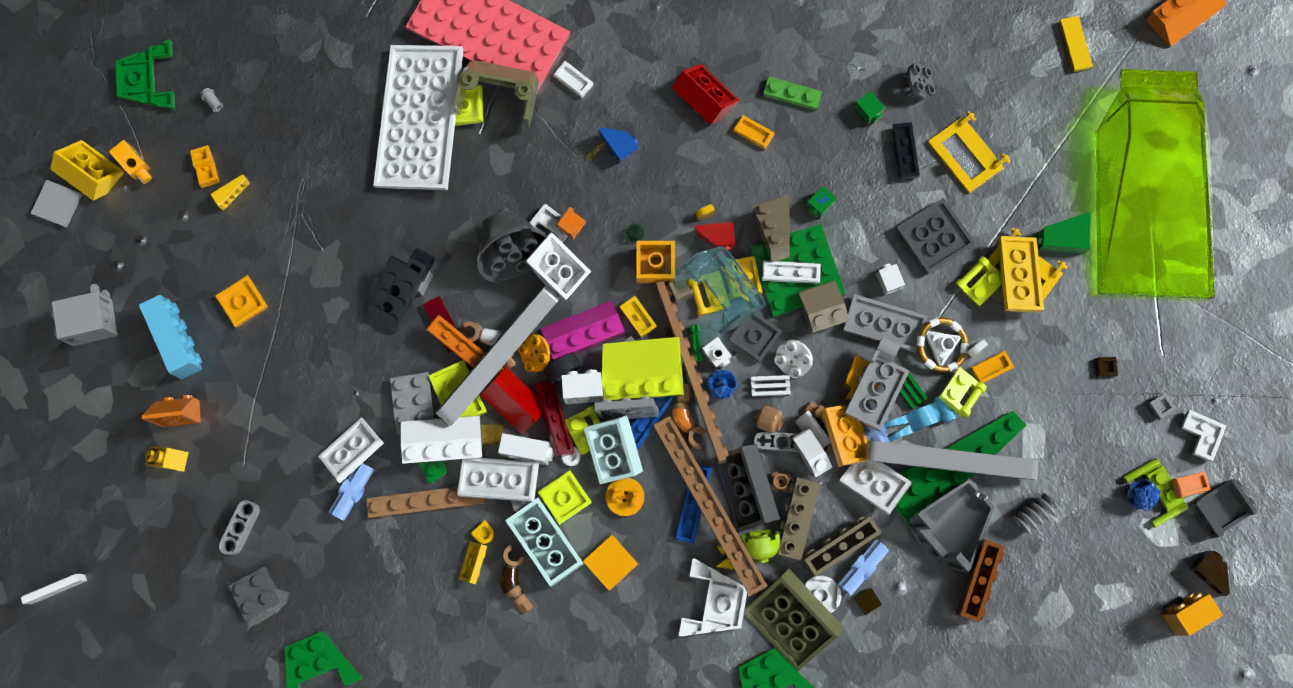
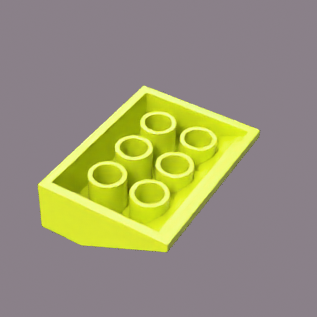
(642, 369)

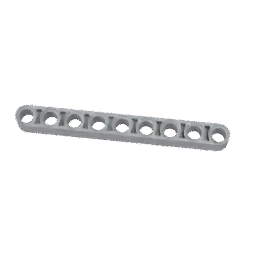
(497, 355)
(951, 460)

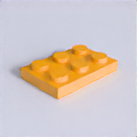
(845, 436)

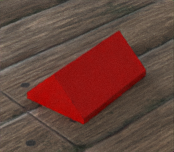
(513, 400)

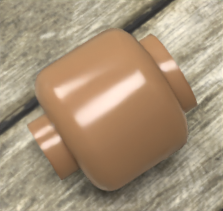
(769, 419)

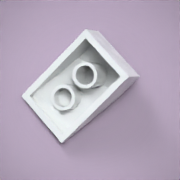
(557, 266)

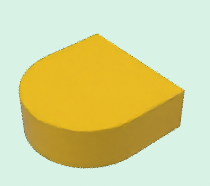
(705, 212)
(483, 533)

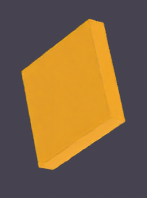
(241, 301)
(610, 562)

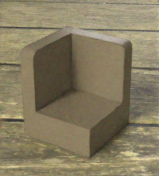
(681, 291)

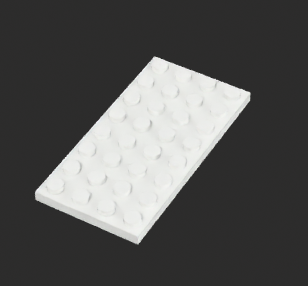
(418, 117)

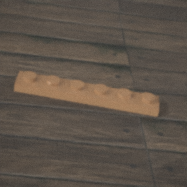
(418, 502)

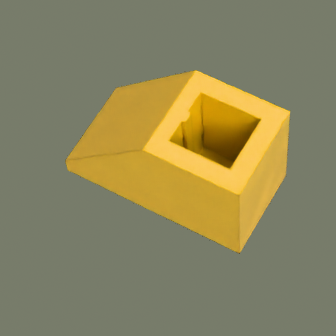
(166, 458)

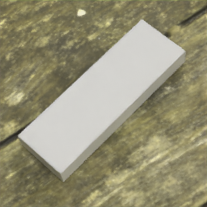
(791, 272)
(53, 589)

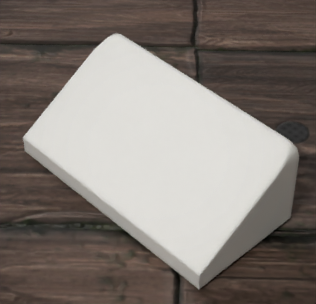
(808, 421)

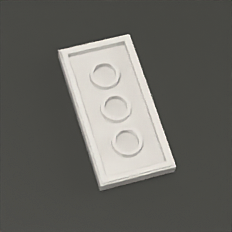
(498, 479)

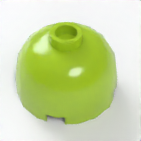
(761, 544)

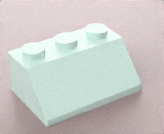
(613, 449)

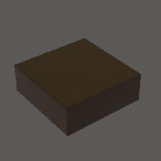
(1106, 367)
(868, 601)

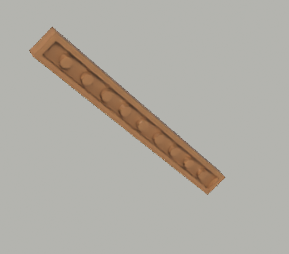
(694, 378)
(710, 506)

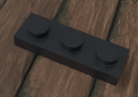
(906, 150)

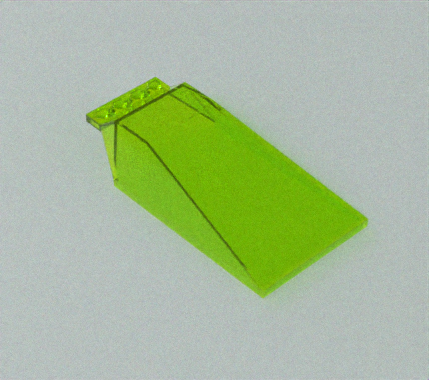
(1155, 189)

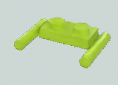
(1159, 476)

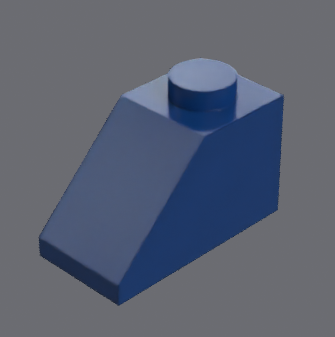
(619, 143)

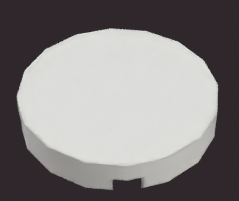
(825, 591)

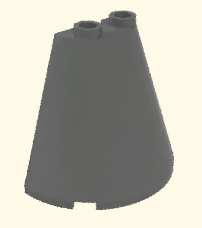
(953, 525)

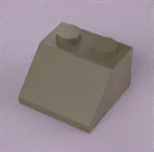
(823, 306)

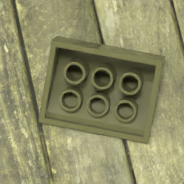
(793, 620)

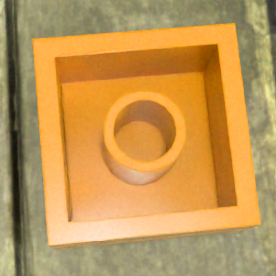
(655, 261)
(1191, 614)

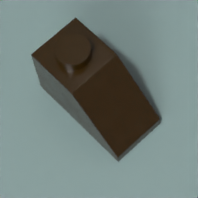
(1213, 572)

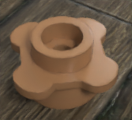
(785, 481)

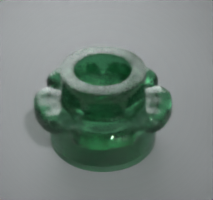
(635, 237)

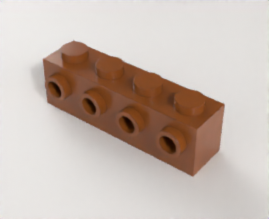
(980, 580)

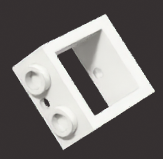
(525, 449)

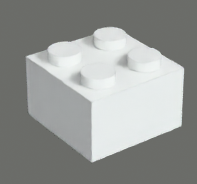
(582, 387)

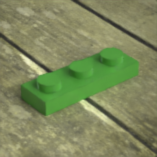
(792, 93)

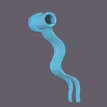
(922, 418)

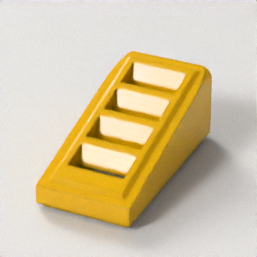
(228, 192)

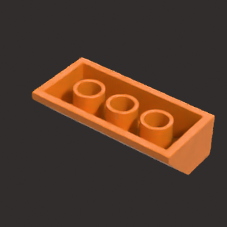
(1180, 17)

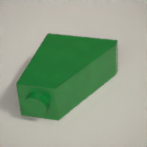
(1067, 235)

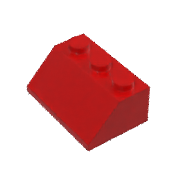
(704, 93)

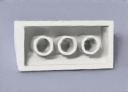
(438, 441)

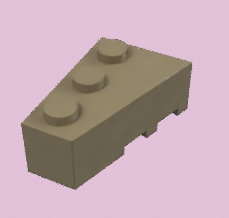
(774, 226)

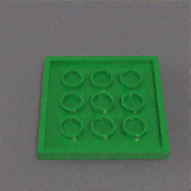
(805, 247)

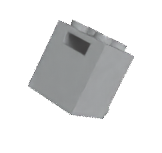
(84, 317)

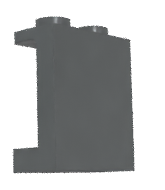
(1223, 507)

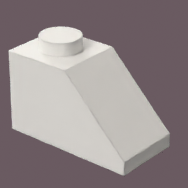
(812, 452)

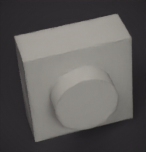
(1162, 406)

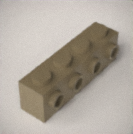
(798, 518)
(837, 549)

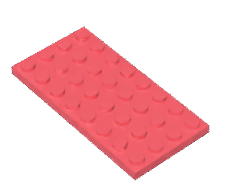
(491, 32)

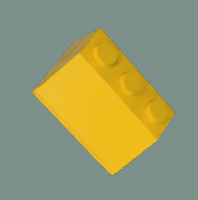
(86, 169)

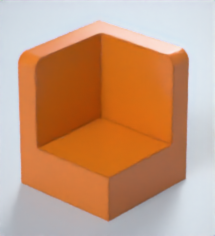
(571, 223)

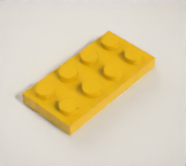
(1020, 274)

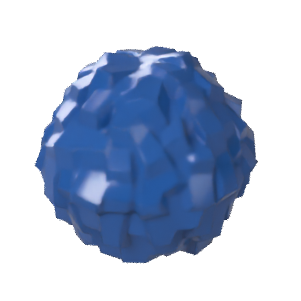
(721, 384)
(1143, 494)

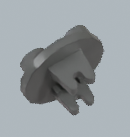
(919, 81)

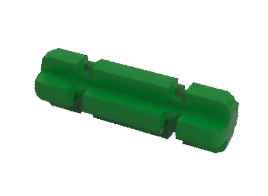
(696, 345)

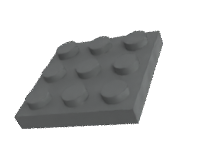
(935, 236)

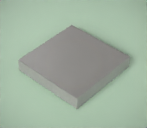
(56, 203)

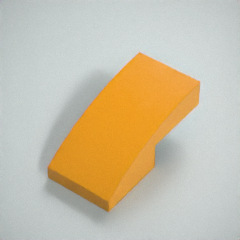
(204, 166)

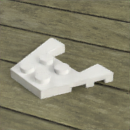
(723, 603)

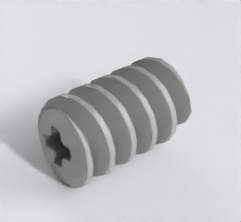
(1035, 513)

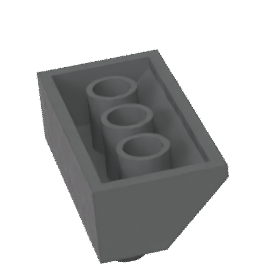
(747, 488)

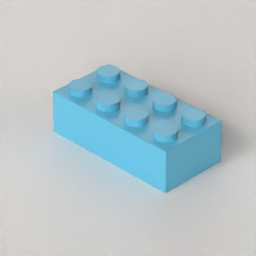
(171, 337)

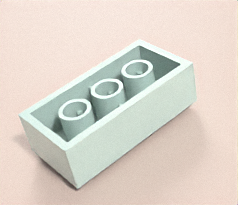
(547, 529)

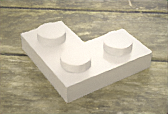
(1209, 433)

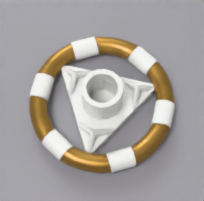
(942, 345)

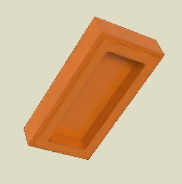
(1190, 484)

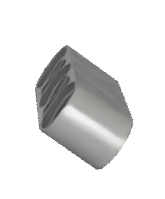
(231, 534)

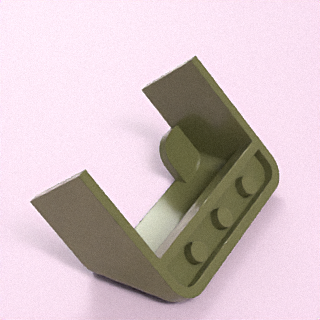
(523, 82)

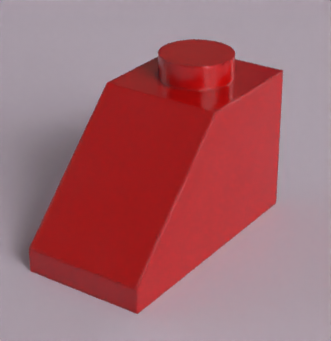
(717, 234)

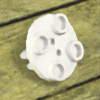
(787, 352)

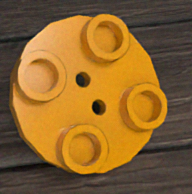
(535, 353)
(634, 498)

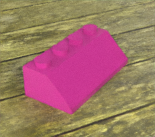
(584, 331)

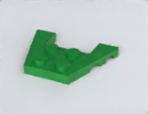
(137, 78)
(314, 657)
(771, 671)

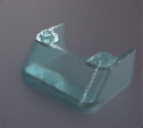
(727, 283)

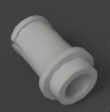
(209, 96)

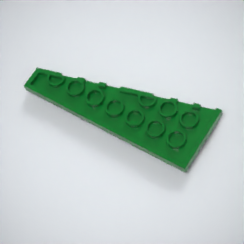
(931, 483)

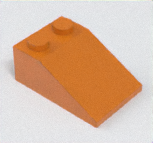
(174, 412)

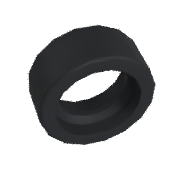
(560, 366)

